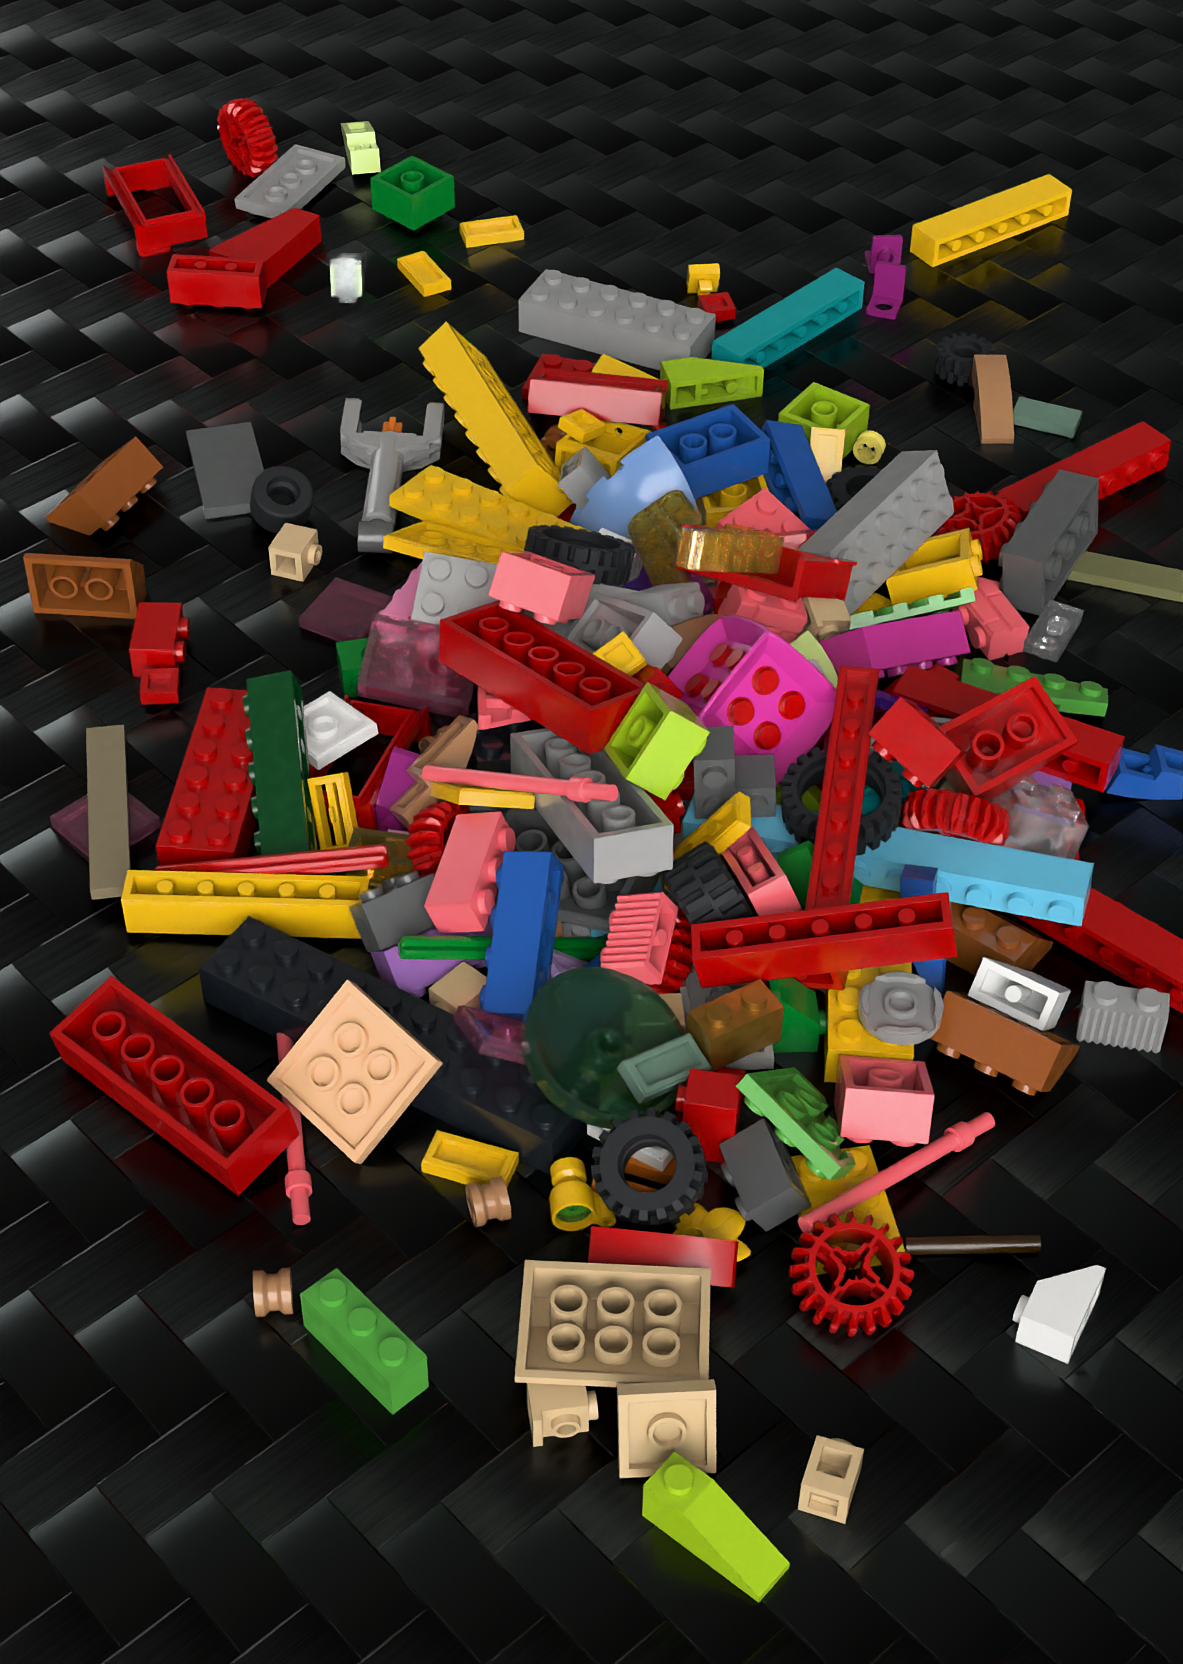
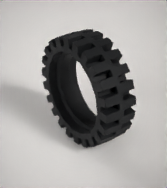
(595, 553)
(811, 771)

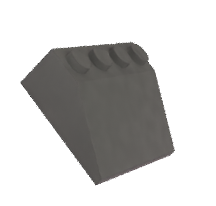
(580, 899)

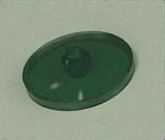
(583, 1031)

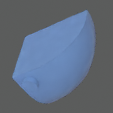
(639, 482)

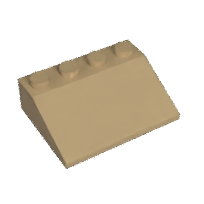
(612, 1324)

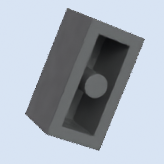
(763, 1176)

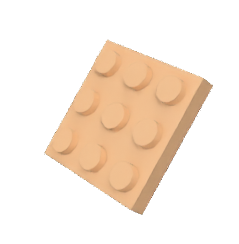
(354, 1071)

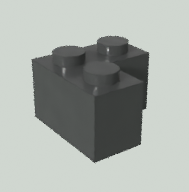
(723, 774)
(393, 910)

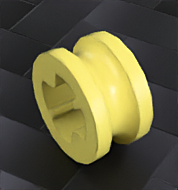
(865, 454)

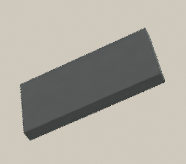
(225, 467)

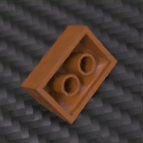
(107, 490)
(85, 585)
(992, 935)
(1002, 1044)

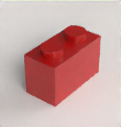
(158, 637)

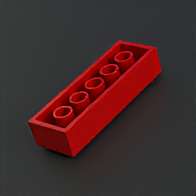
(539, 673)
(212, 796)
(175, 1085)

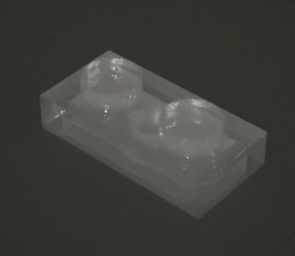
(1053, 630)

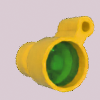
(573, 1201)

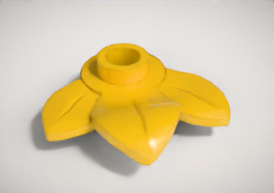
(716, 1224)

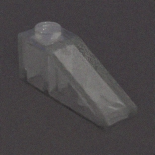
(348, 276)

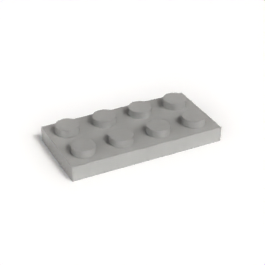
(290, 182)

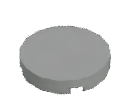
(900, 1008)

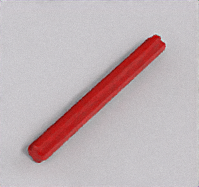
(298, 863)

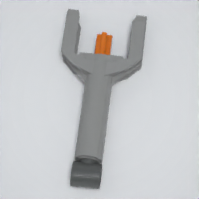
(387, 457)

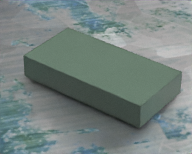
(1046, 417)
(662, 1068)

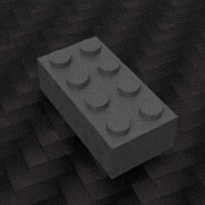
(1049, 541)

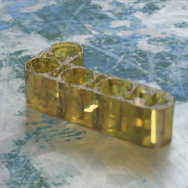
(657, 533)
(730, 549)

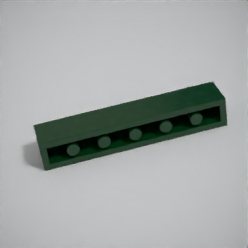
(279, 764)

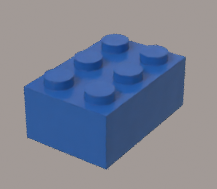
(717, 449)

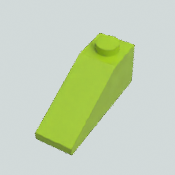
(709, 381)
(711, 1526)

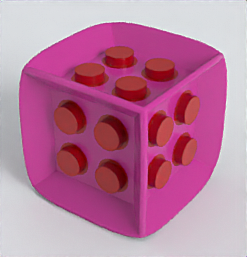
(759, 686)

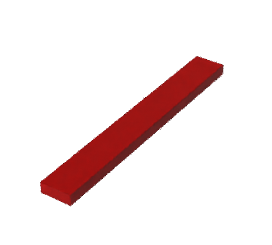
(843, 788)

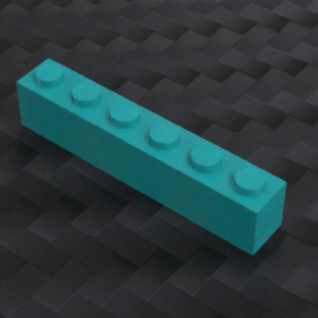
(791, 321)

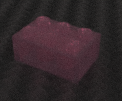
(405, 669)

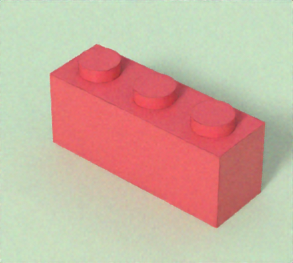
(467, 871)
(760, 876)

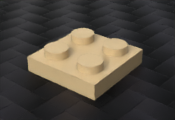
(666, 1419)

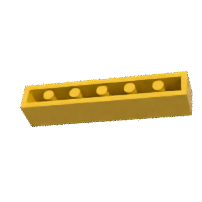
(990, 220)
(222, 901)

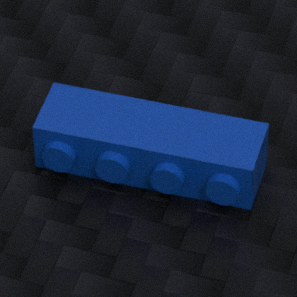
(796, 476)
(522, 931)

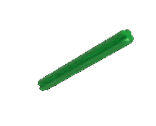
(474, 947)

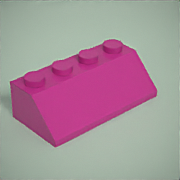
(901, 644)

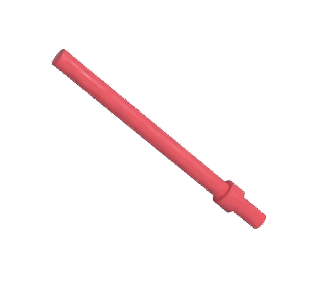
(576, 788)
(955, 1139)
(297, 1180)

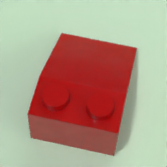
(1006, 740)

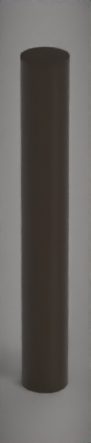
(972, 1244)

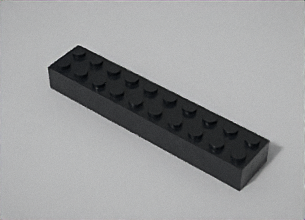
(287, 984)

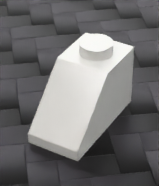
(1019, 993)
(1058, 1311)

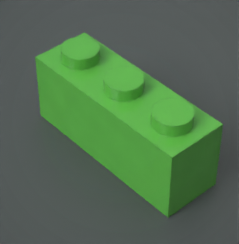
(364, 1341)

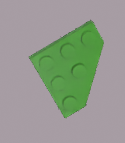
(799, 1118)

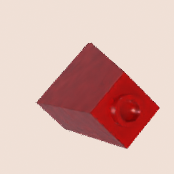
(277, 241)

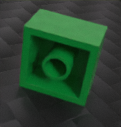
(412, 192)

